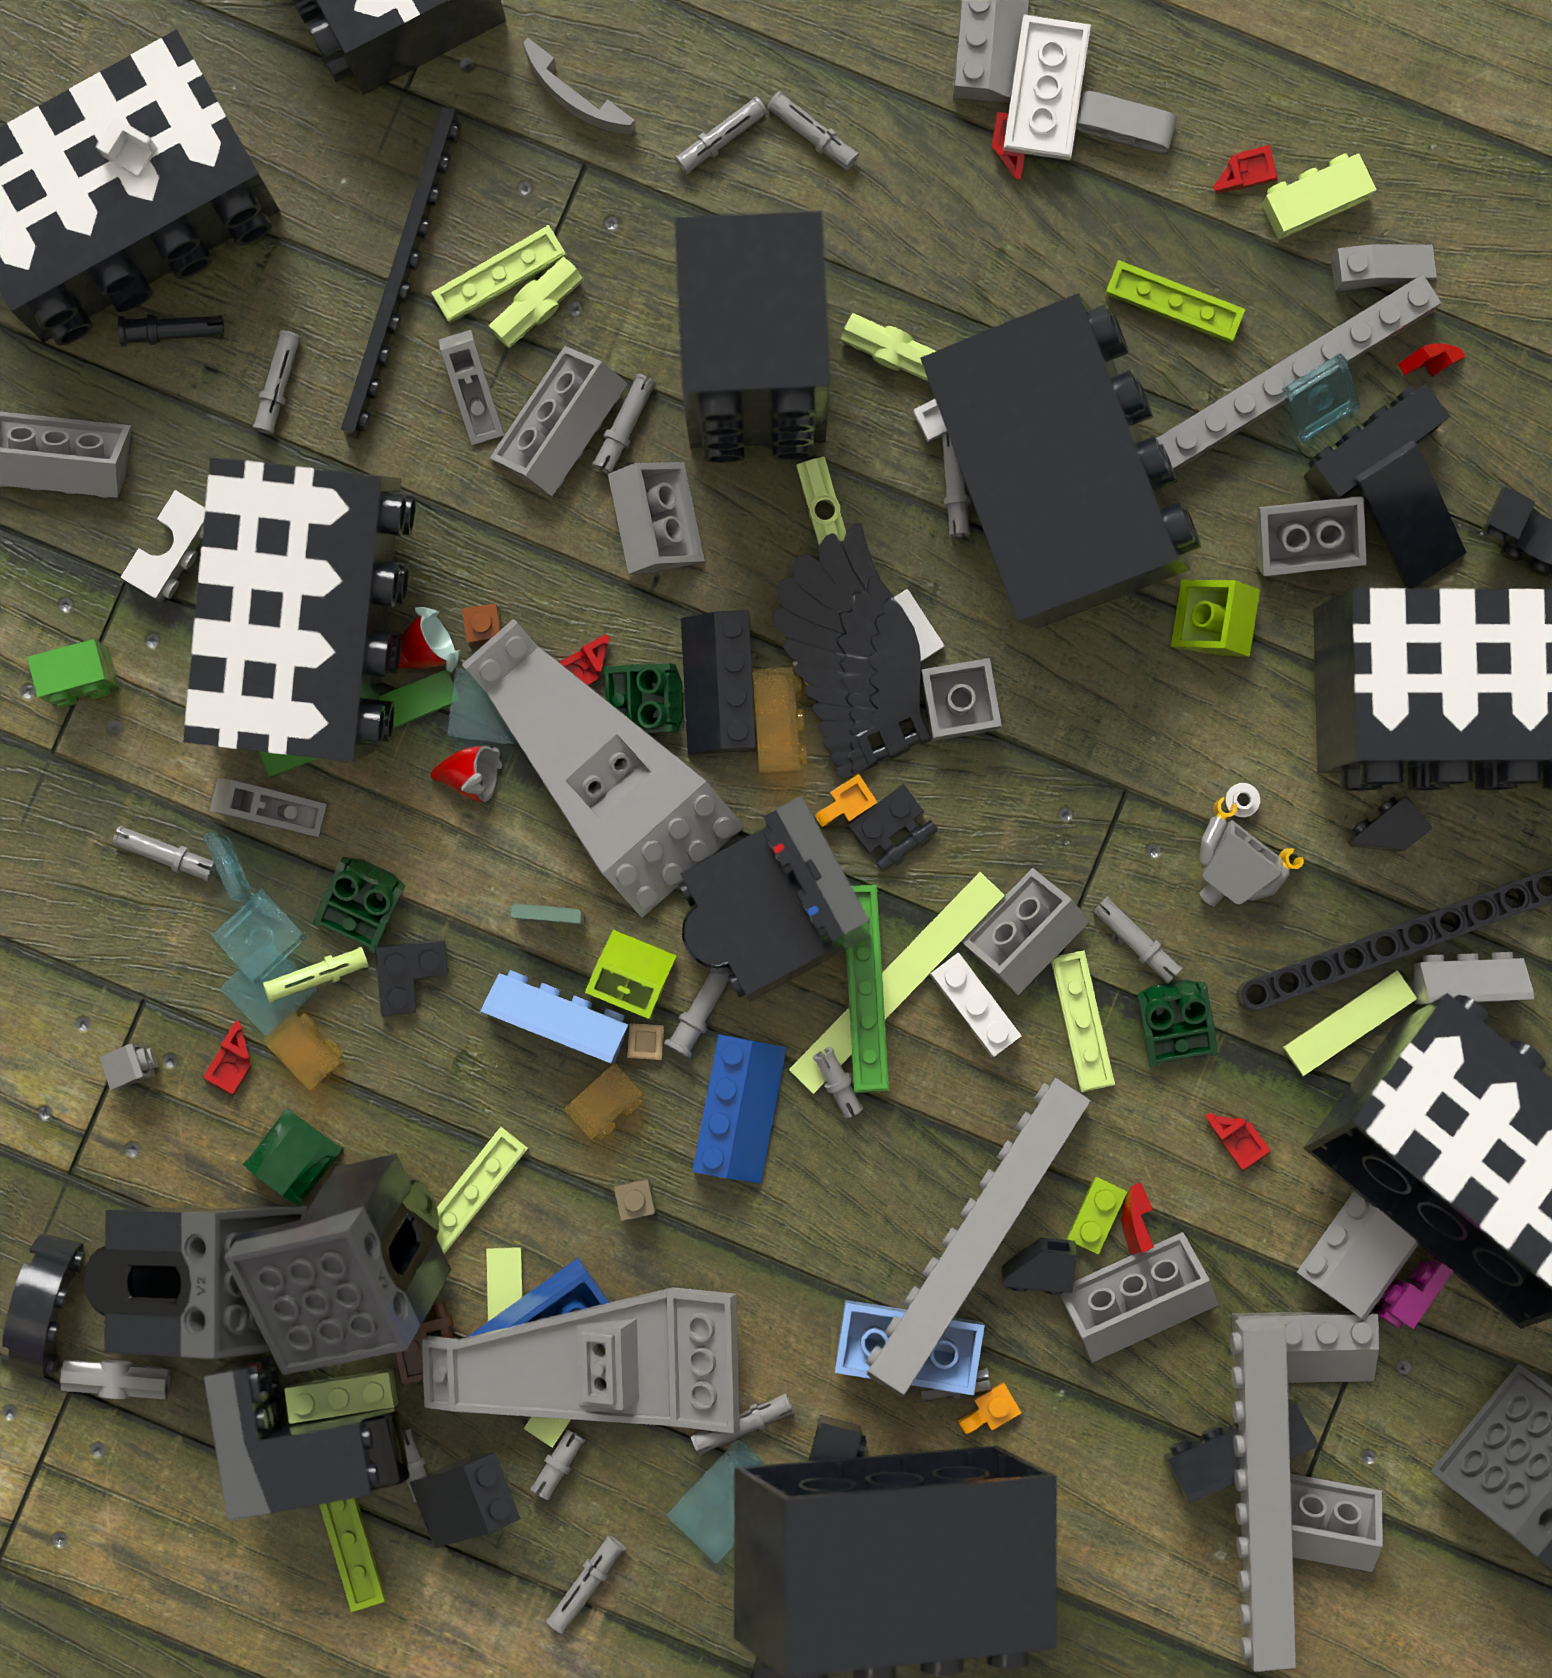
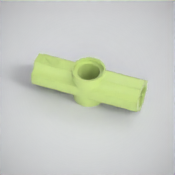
(536, 302)
(886, 345)
(818, 488)

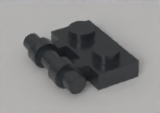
(885, 820)

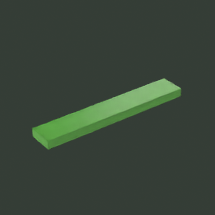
(410, 704)
(867, 1002)

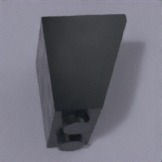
(465, 1499)

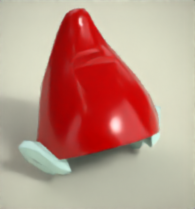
(427, 643)

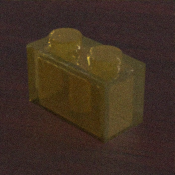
(304, 1050)
(604, 1102)

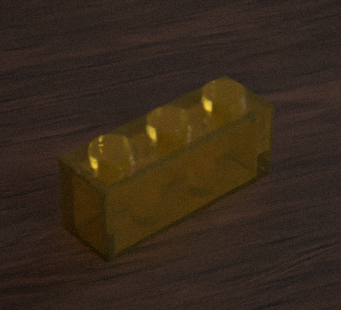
(778, 720)

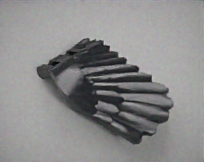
(852, 652)

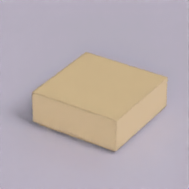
(645, 1041)

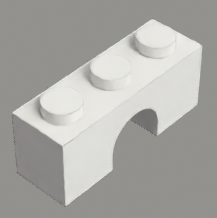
(159, 574)
(975, 1005)

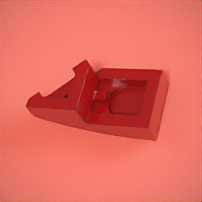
(1012, 160)
(1248, 170)
(1434, 358)
(588, 661)
(230, 1063)
(1239, 1139)
(1132, 1222)

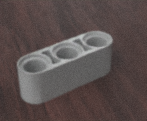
(1125, 122)

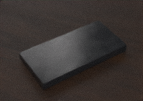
(1410, 515)

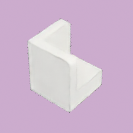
(126, 147)

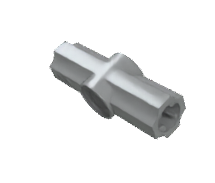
(115, 1379)

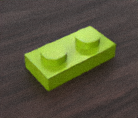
(1096, 1215)

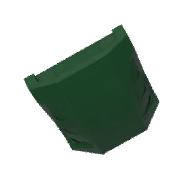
(647, 695)
(359, 901)
(1177, 1021)
(292, 1157)

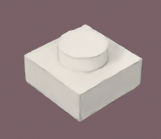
(930, 420)

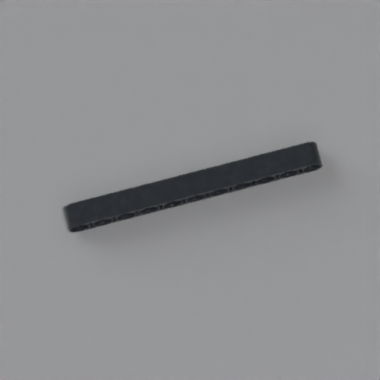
(1400, 943)

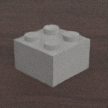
(960, 699)

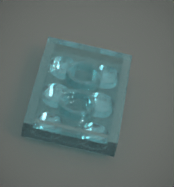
(708, 1506)

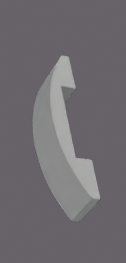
(608, 117)

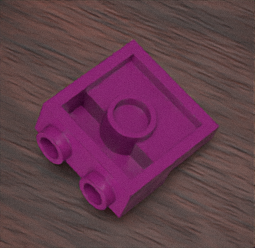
(1407, 1302)

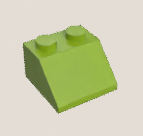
(1215, 617)

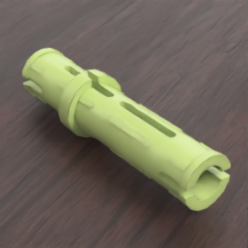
(354, 961)

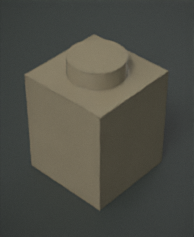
(635, 1199)

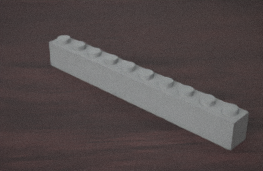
(1265, 391)
(977, 1238)
(1264, 1493)

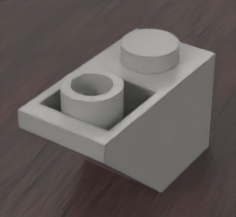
(129, 1065)

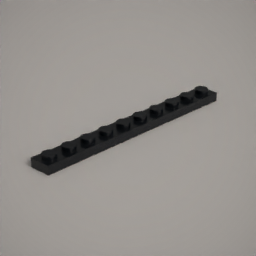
(397, 285)

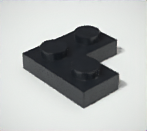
(401, 964)

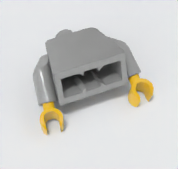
(1239, 863)

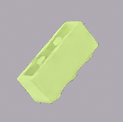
(1318, 195)
(341, 1396)

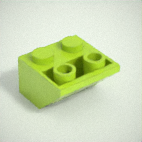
(631, 974)

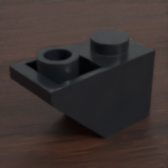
(1393, 829)
(1042, 1266)

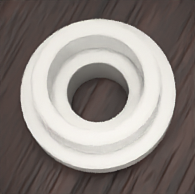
(1250, 791)

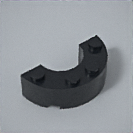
(1520, 531)
(35, 1304)

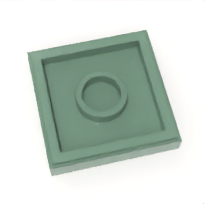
(547, 914)

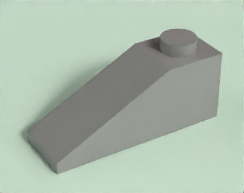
(1381, 265)
(471, 387)
(267, 807)

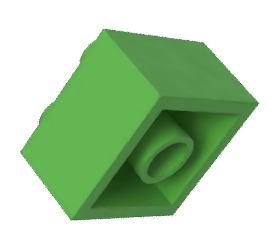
(73, 673)

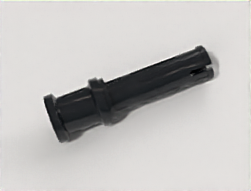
(153, 329)

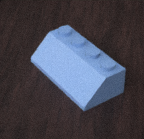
(555, 1017)
(949, 1367)

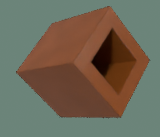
(481, 623)

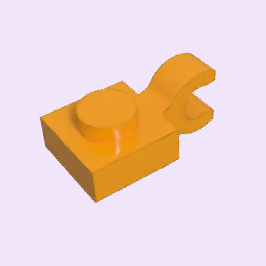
(849, 799)
(994, 1408)

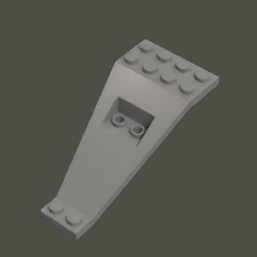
(642, 816)
(663, 1364)

